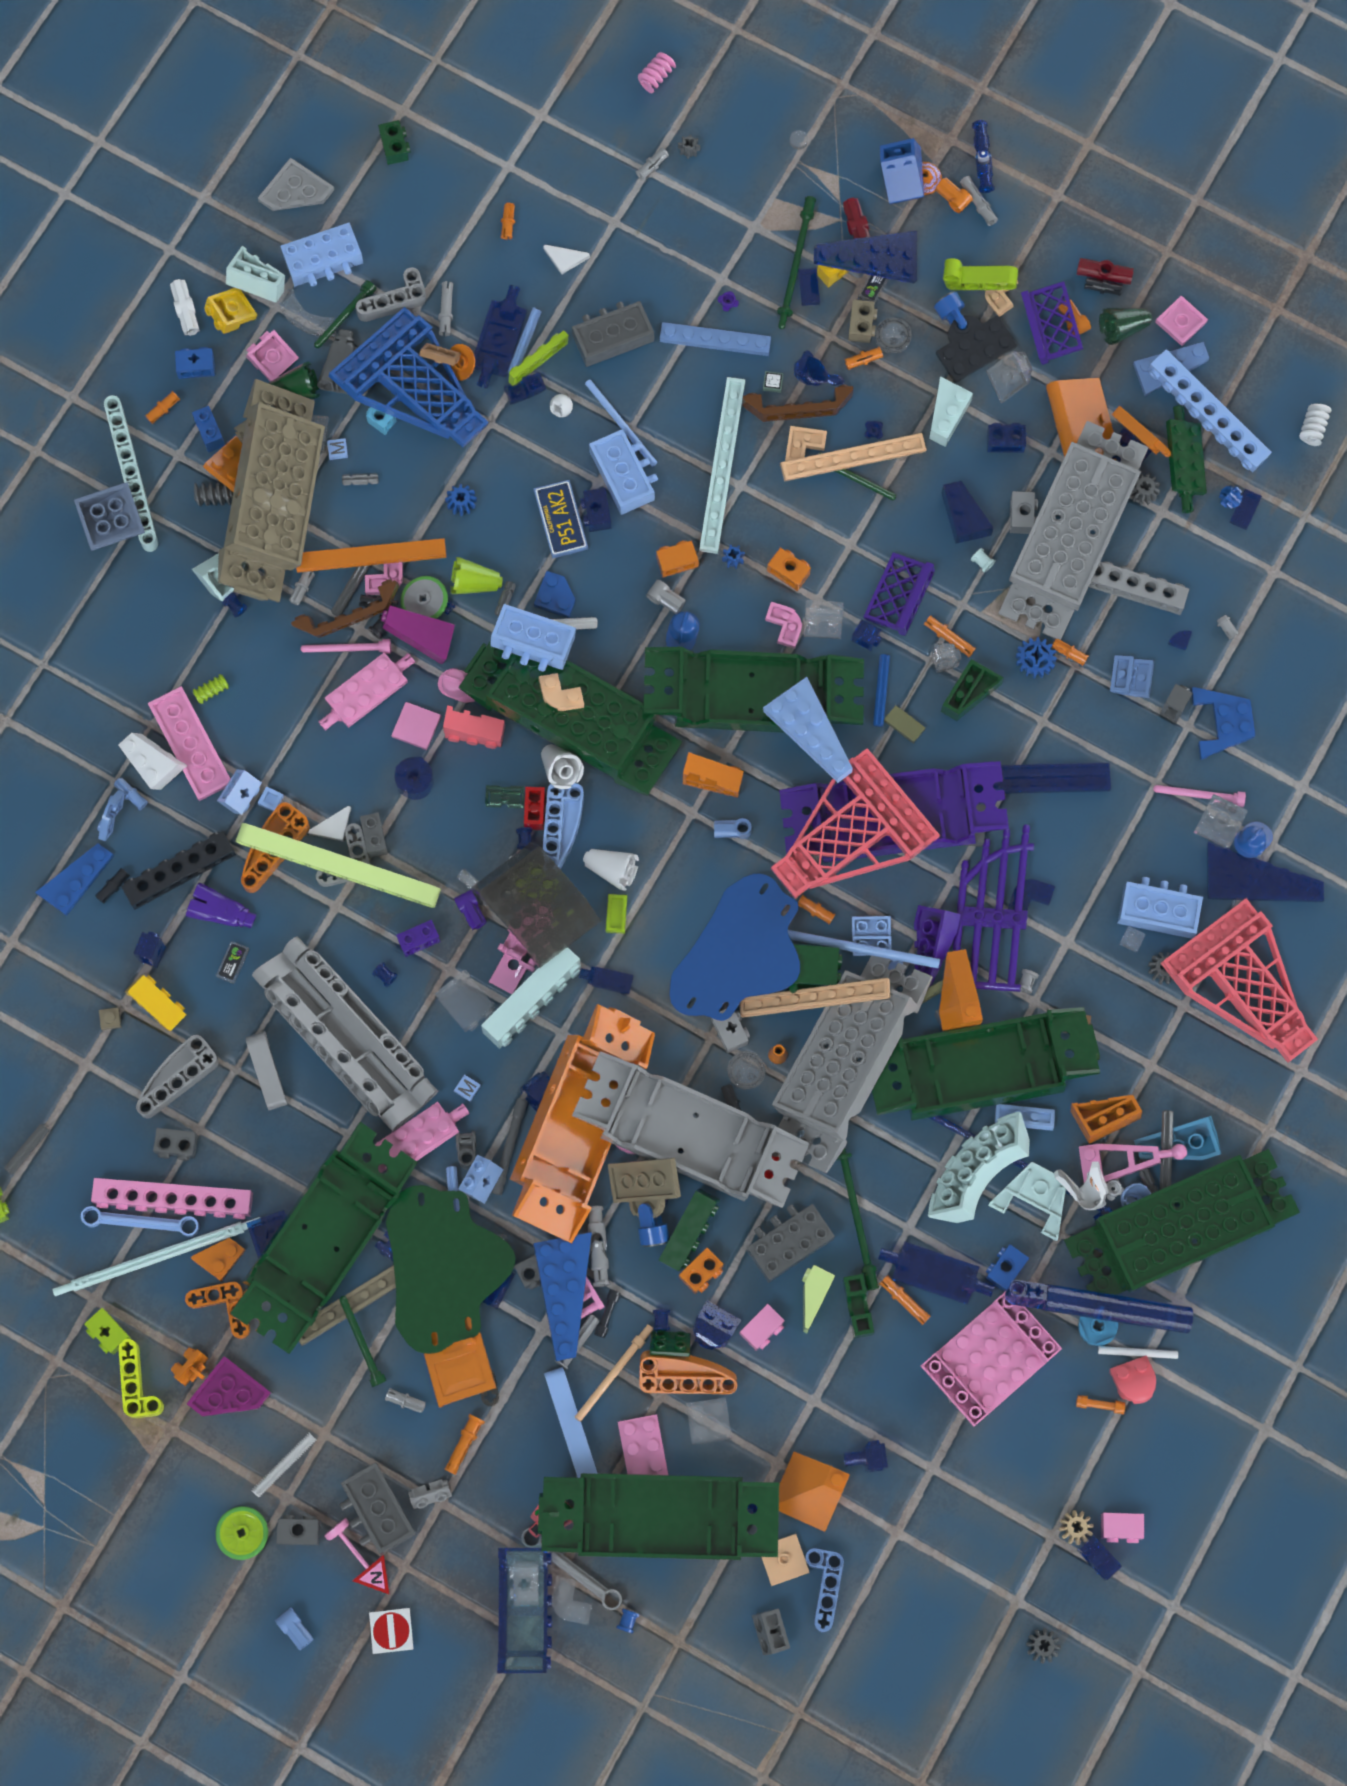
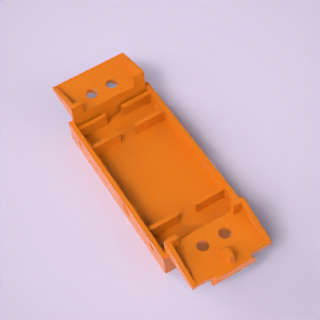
(561, 1151)

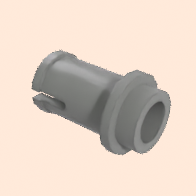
(1229, 629)

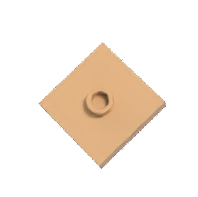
(789, 1562)

